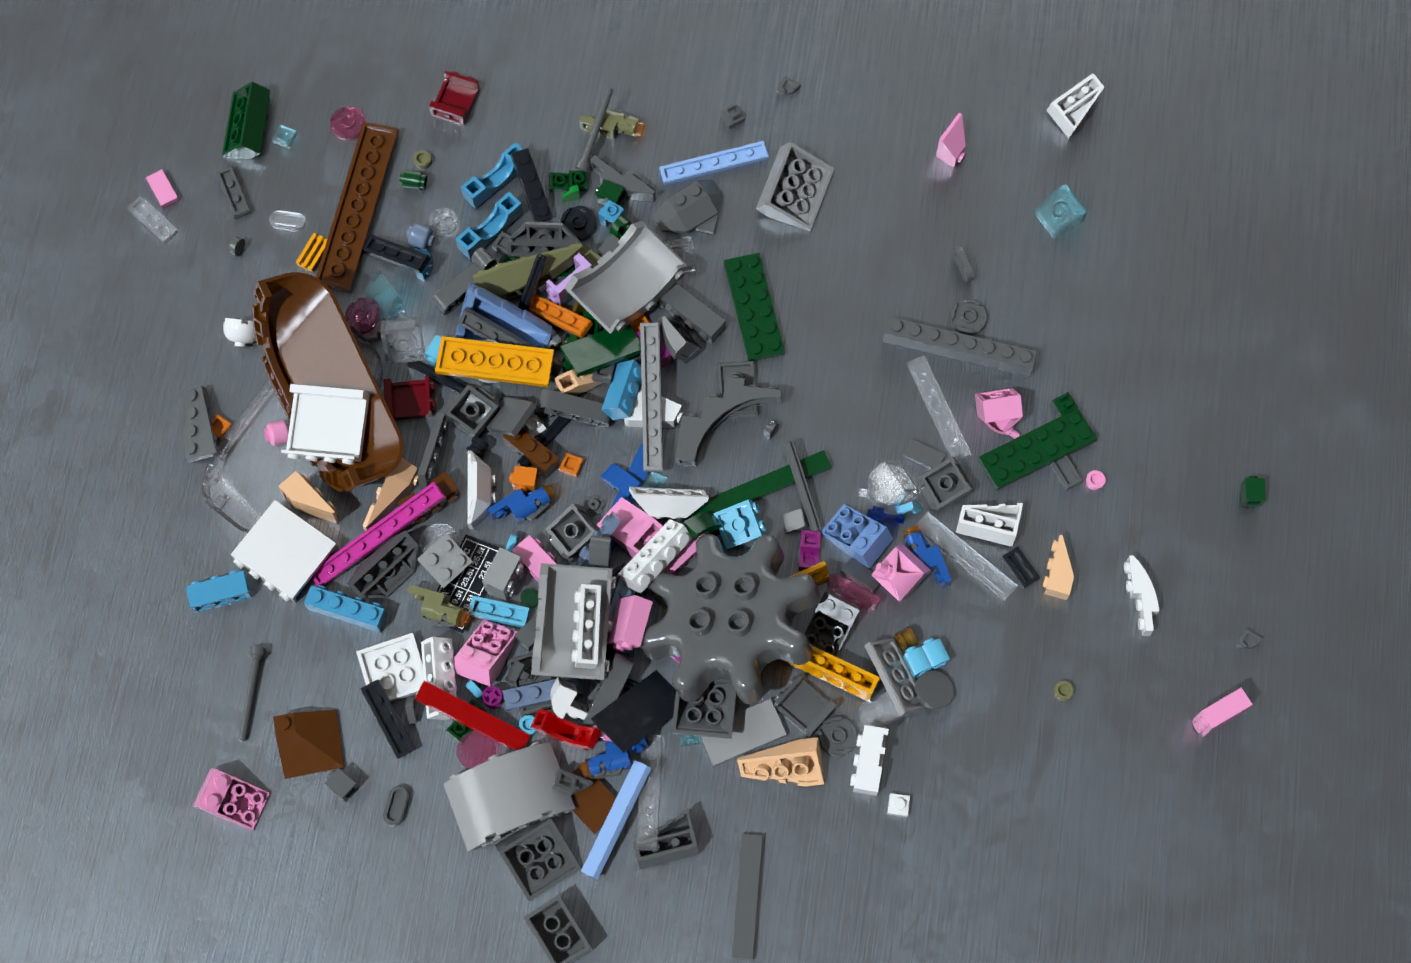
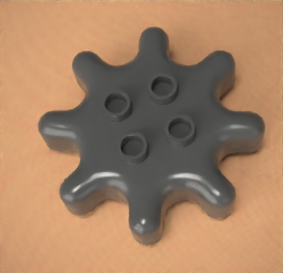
(730, 618)

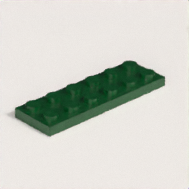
(754, 307)
(1037, 449)

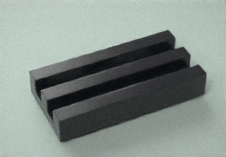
(1030, 581)

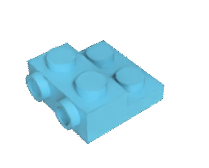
(740, 524)

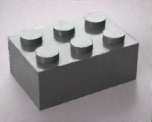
(558, 932)

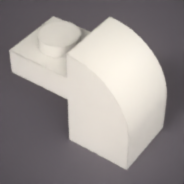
(563, 701)

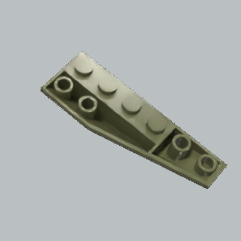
(510, 278)

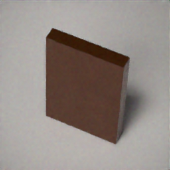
(592, 803)

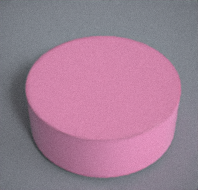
(1095, 480)

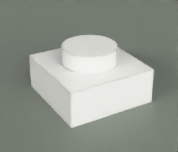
(898, 805)

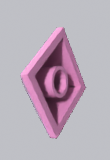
(952, 143)

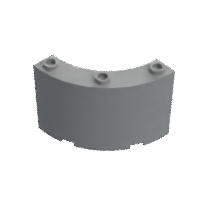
(628, 278)
(555, 620)
(506, 794)

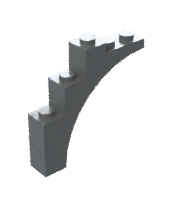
(714, 410)

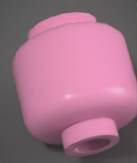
(276, 433)

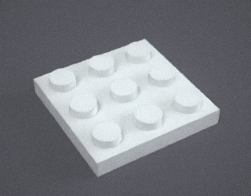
(395, 665)

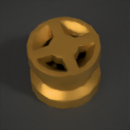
(906, 638)

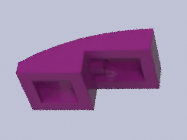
(809, 549)

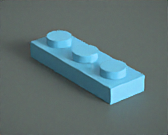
(499, 611)

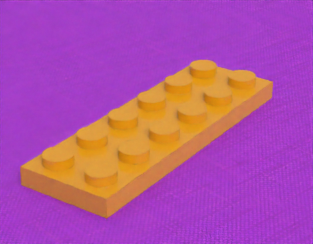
(494, 361)

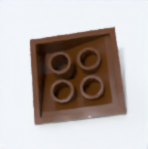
(309, 742)

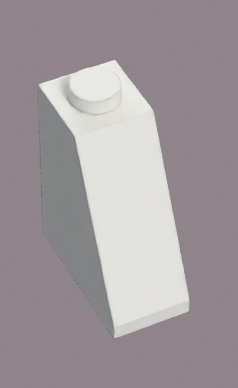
(671, 413)

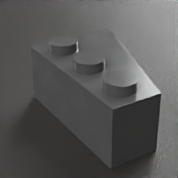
(675, 842)

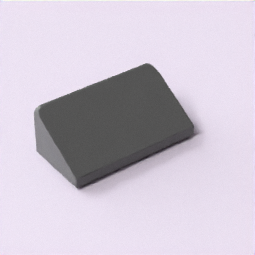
(860, 575)

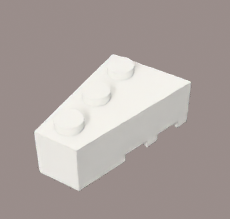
(1074, 104)
(990, 523)
(869, 760)

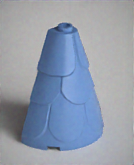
(505, 315)

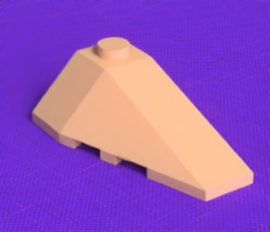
(396, 487)
(790, 762)

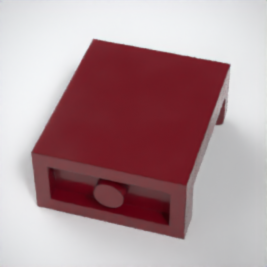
(455, 98)
(410, 398)

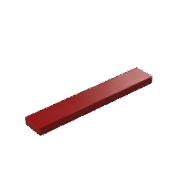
(471, 716)

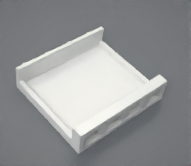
(327, 424)
(283, 551)

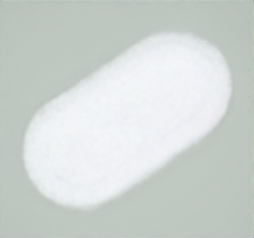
(287, 221)

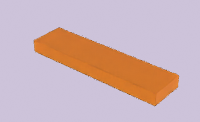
(559, 316)

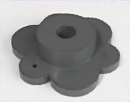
(592, 510)

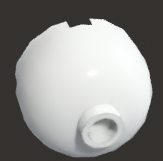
(239, 331)

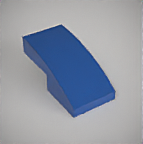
(620, 479)

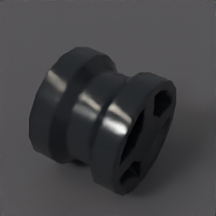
(478, 446)

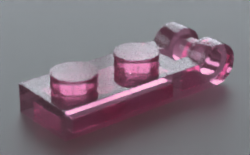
(853, 591)

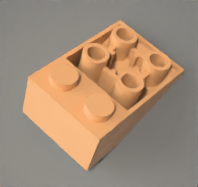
(305, 499)

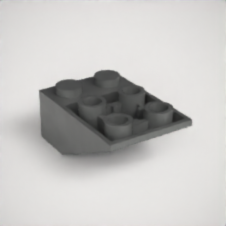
(832, 622)

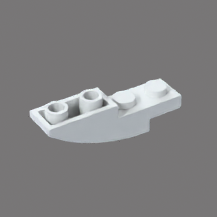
(1141, 587)

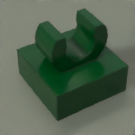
(1064, 404)

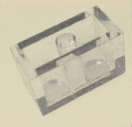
(879, 712)

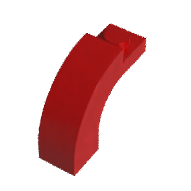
(565, 731)

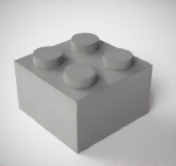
(444, 560)
(504, 574)

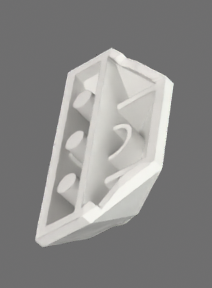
(479, 490)
(669, 502)

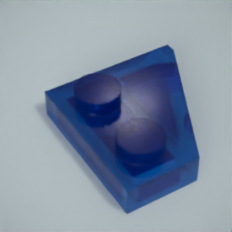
(878, 513)

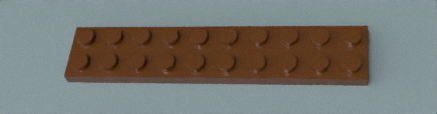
(357, 206)

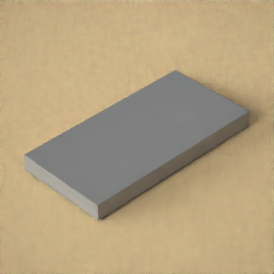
(895, 675)
(751, 730)

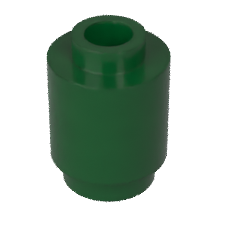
(413, 179)

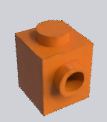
(524, 478)

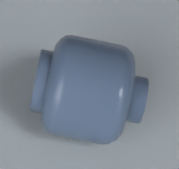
(420, 236)

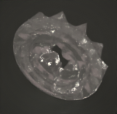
(445, 214)

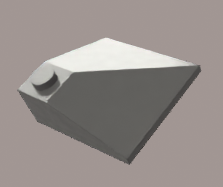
(709, 715)
(538, 857)

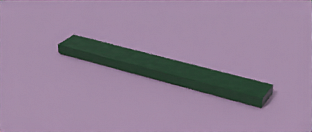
(764, 484)

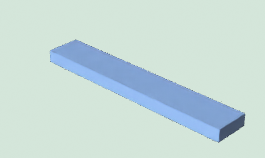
(714, 163)
(616, 819)

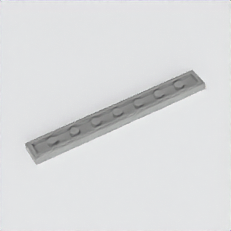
(651, 397)

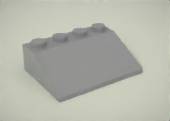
(795, 187)

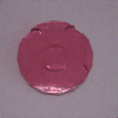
(347, 123)
(363, 315)
(474, 749)

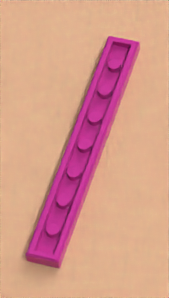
(378, 534)

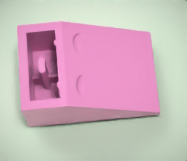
(634, 529)
(485, 652)
(231, 799)

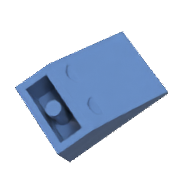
(857, 535)

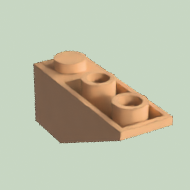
(573, 385)
(1060, 576)

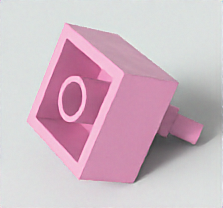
(1000, 410)
(900, 572)

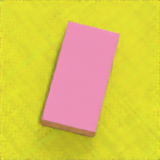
(162, 188)

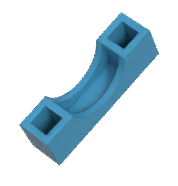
(481, 188)
(502, 216)

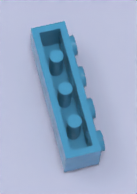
(346, 609)

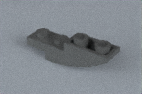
(632, 184)

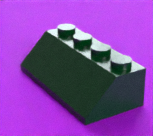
(246, 122)

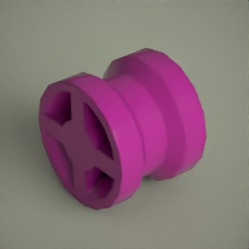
(490, 694)

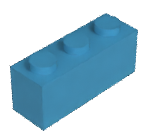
(623, 390)
(218, 591)

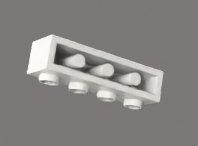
(655, 556)
(587, 626)
(439, 668)

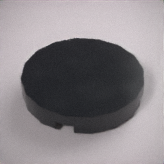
(580, 221)

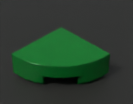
(572, 194)

